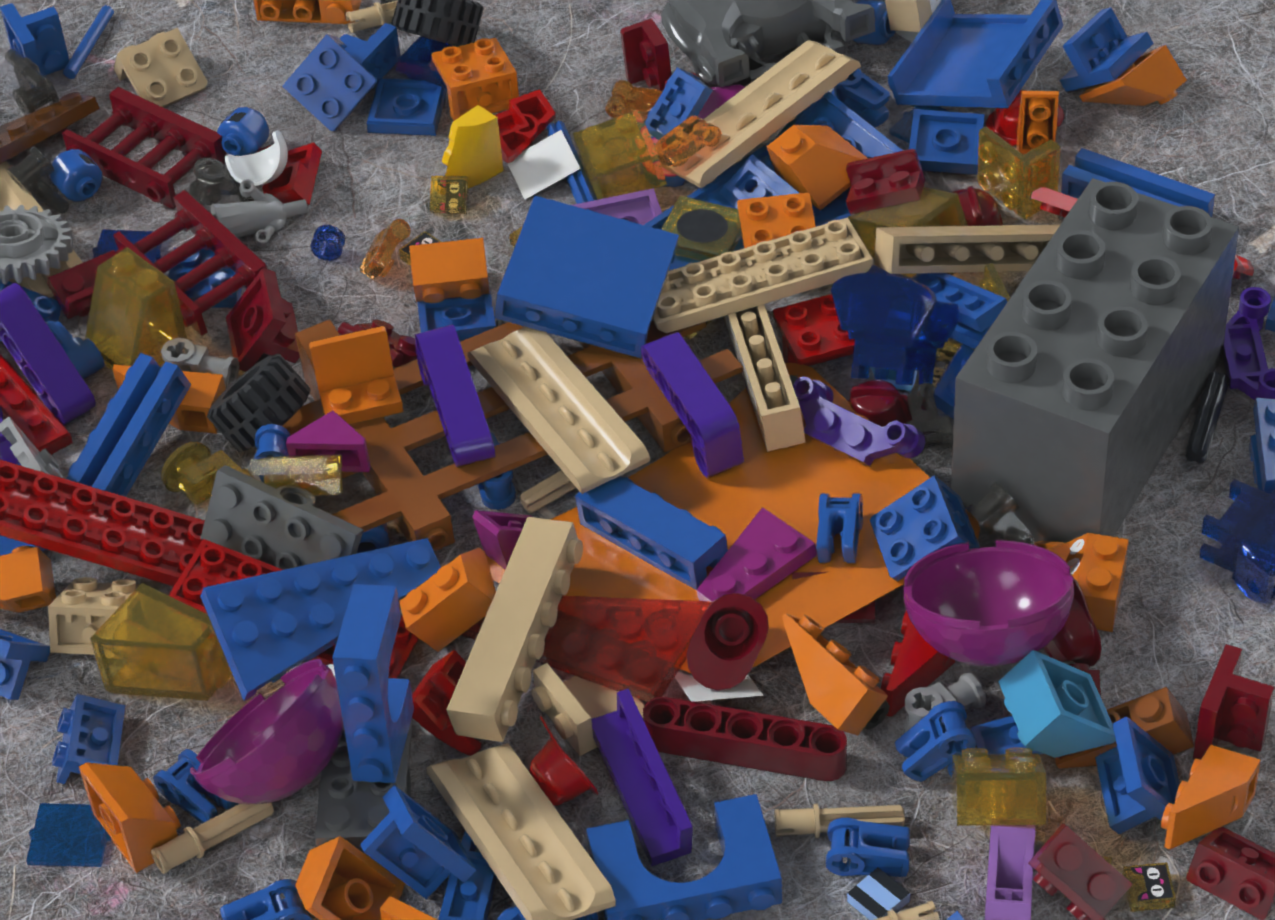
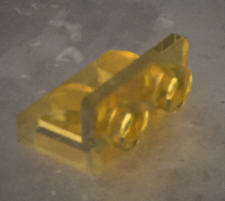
(314, 473)

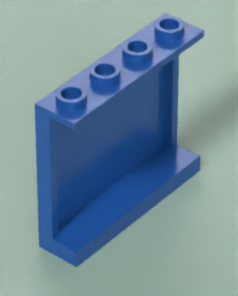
(973, 57)
(586, 276)

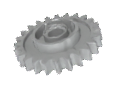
(31, 243)

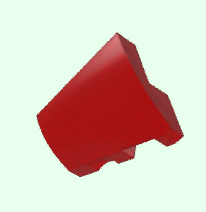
(523, 123)
(298, 175)
(433, 698)

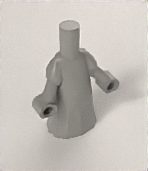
(260, 216)

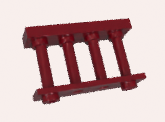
(153, 122)
(208, 235)

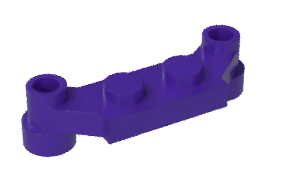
(1243, 347)
(849, 431)

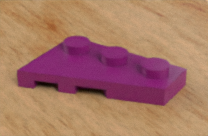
(758, 559)

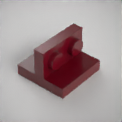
(262, 323)
(1233, 708)

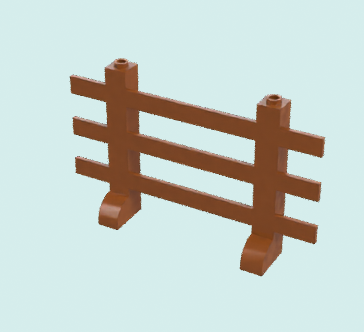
(415, 498)

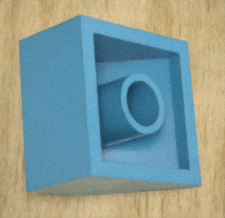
(1055, 706)

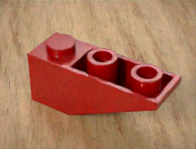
(914, 665)

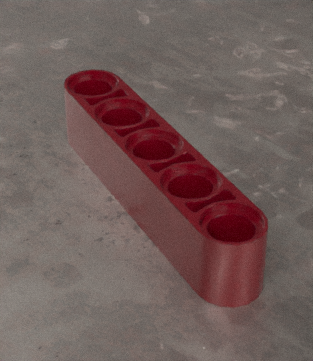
(746, 738)

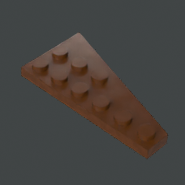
(43, 123)

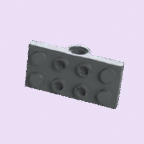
(274, 523)
(351, 806)

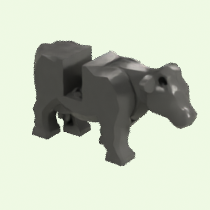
(730, 35)

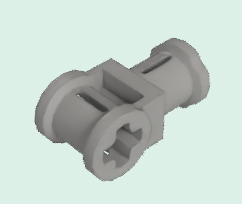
(198, 359)
(966, 691)

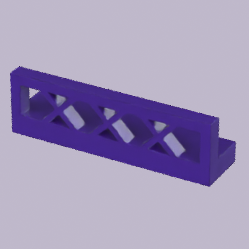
(643, 782)

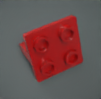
(812, 332)

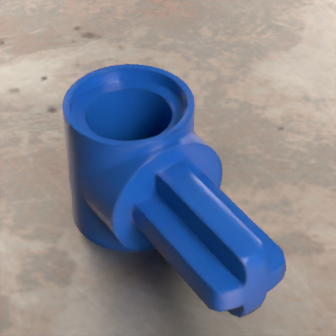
(82, 353)

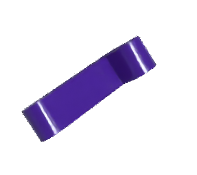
(42, 357)
(454, 395)
(696, 402)

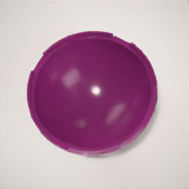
(989, 600)
(276, 740)

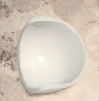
(261, 166)

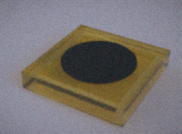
(703, 228)

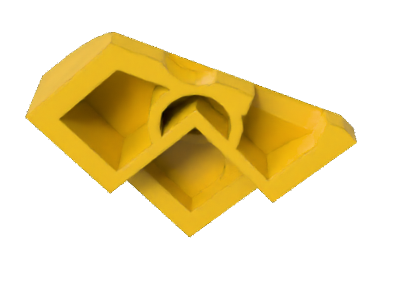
(474, 147)

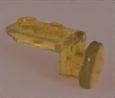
(194, 470)

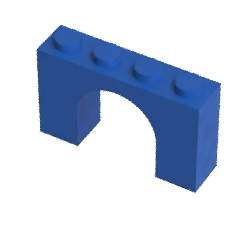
(372, 705)
(741, 882)

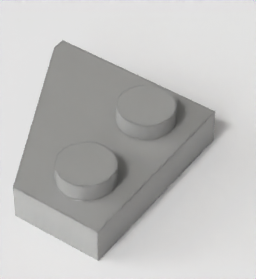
(26, 452)

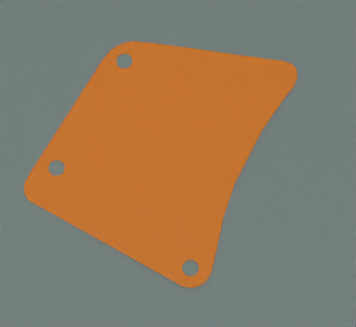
(787, 486)

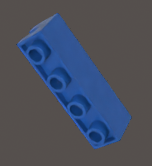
(1103, 168)
(976, 305)
(130, 426)
(652, 529)

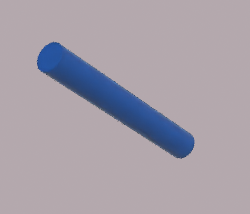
(88, 42)

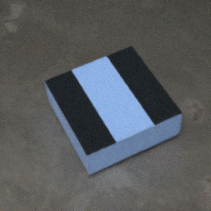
(877, 895)

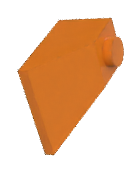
(1147, 80)
(814, 161)
(345, 883)

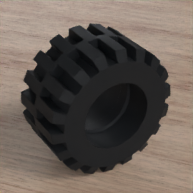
(440, 20)
(261, 396)

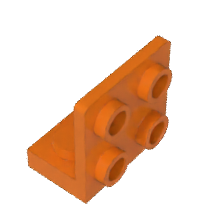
(477, 76)
(774, 217)
(356, 375)

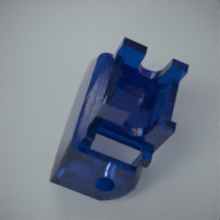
(893, 325)
(1246, 541)

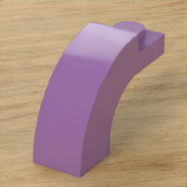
(1009, 872)

